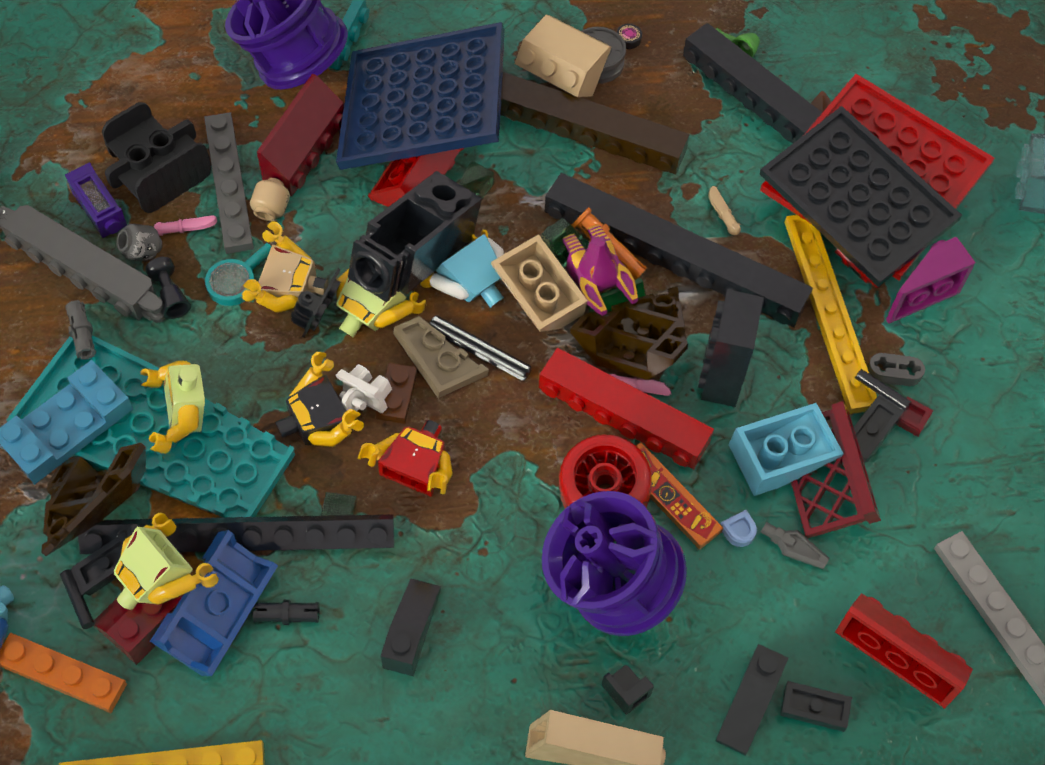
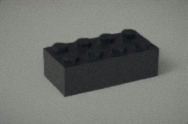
(730, 347)

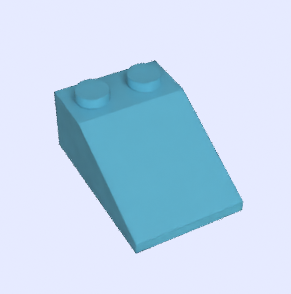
(783, 448)

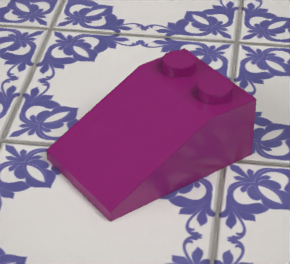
(934, 279)

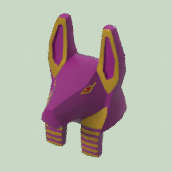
(598, 268)

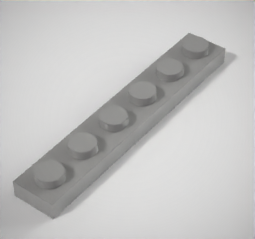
(996, 609)

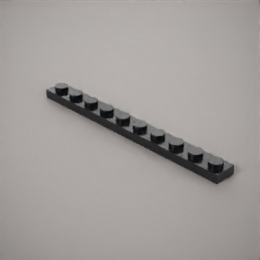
(261, 532)

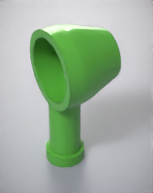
(747, 42)

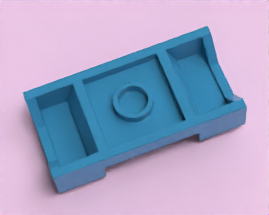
(64, 422)

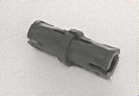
(80, 329)

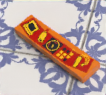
(680, 504)

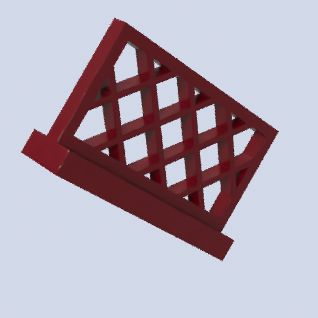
(857, 482)

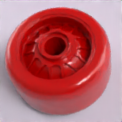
(604, 461)

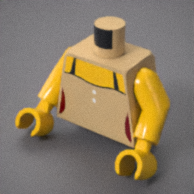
(285, 274)

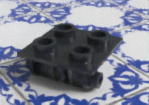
(310, 307)

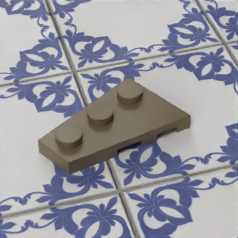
(436, 359)

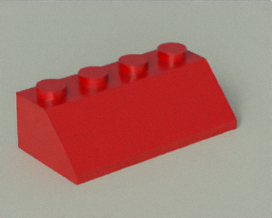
(407, 173)
(904, 650)

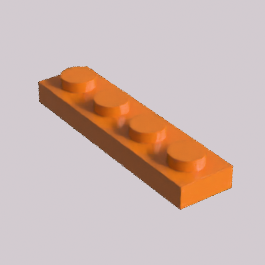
(61, 672)

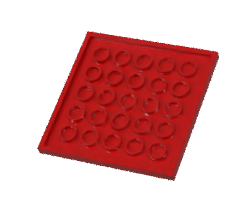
(928, 148)

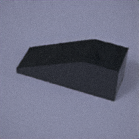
(410, 627)
(751, 699)

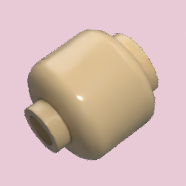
(269, 199)

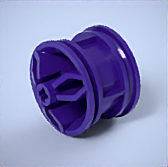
(287, 38)
(585, 562)

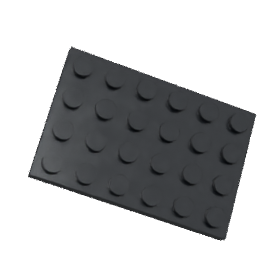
(860, 195)

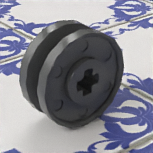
(615, 60)

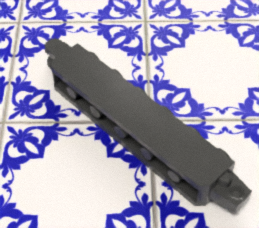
(81, 262)

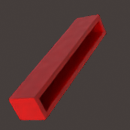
(625, 408)

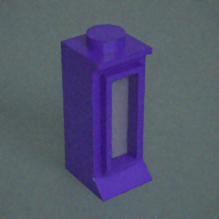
(96, 200)

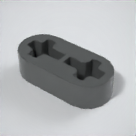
(896, 369)

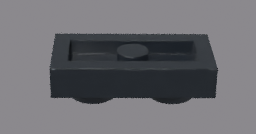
(816, 706)

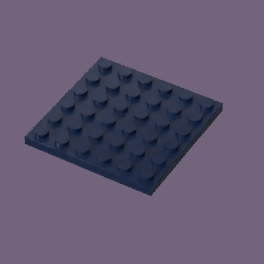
(423, 96)

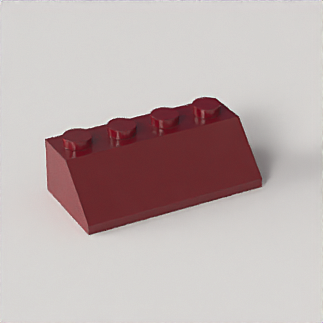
(301, 135)

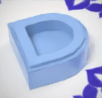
(739, 529)

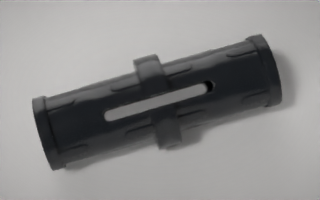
(286, 612)

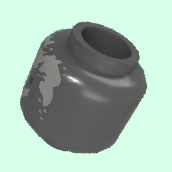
(139, 242)

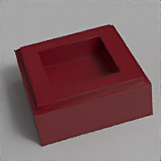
(915, 417)

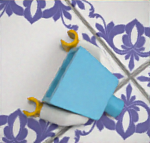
(470, 272)

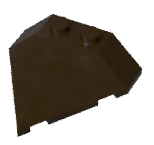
(637, 336)
(87, 496)

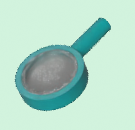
(227, 277)

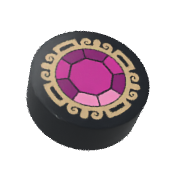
(631, 35)

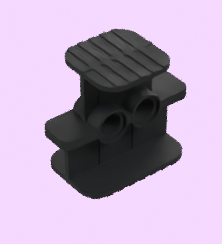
(153, 160)

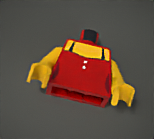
(412, 458)

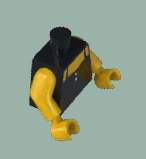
(317, 410)

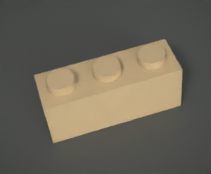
(563, 56)
(541, 285)

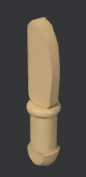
(723, 210)

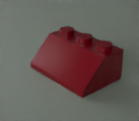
(133, 628)

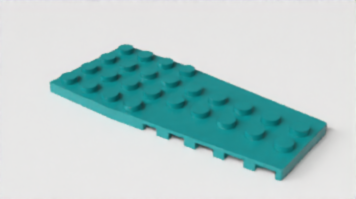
(219, 470)

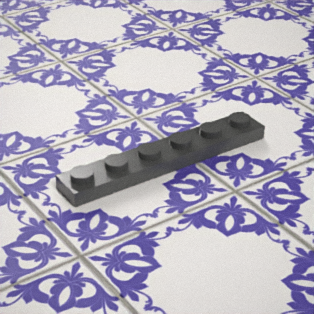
(228, 183)

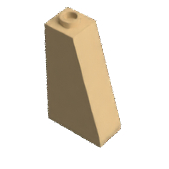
(584, 741)

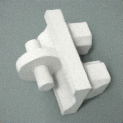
(359, 393)

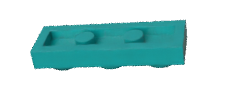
(353, 19)

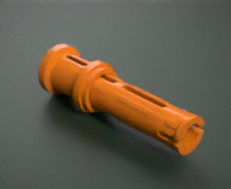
(587, 220)

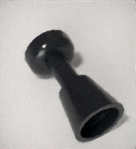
(174, 300)

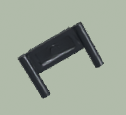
(880, 416)
(92, 575)

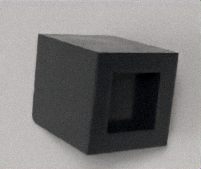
(627, 688)

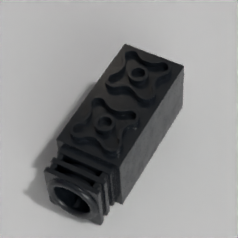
(414, 236)

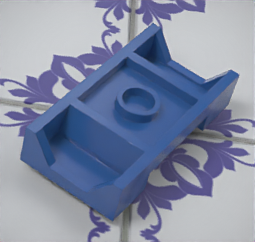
(211, 617)

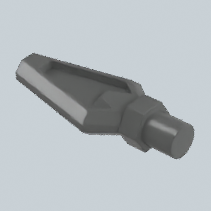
(796, 545)

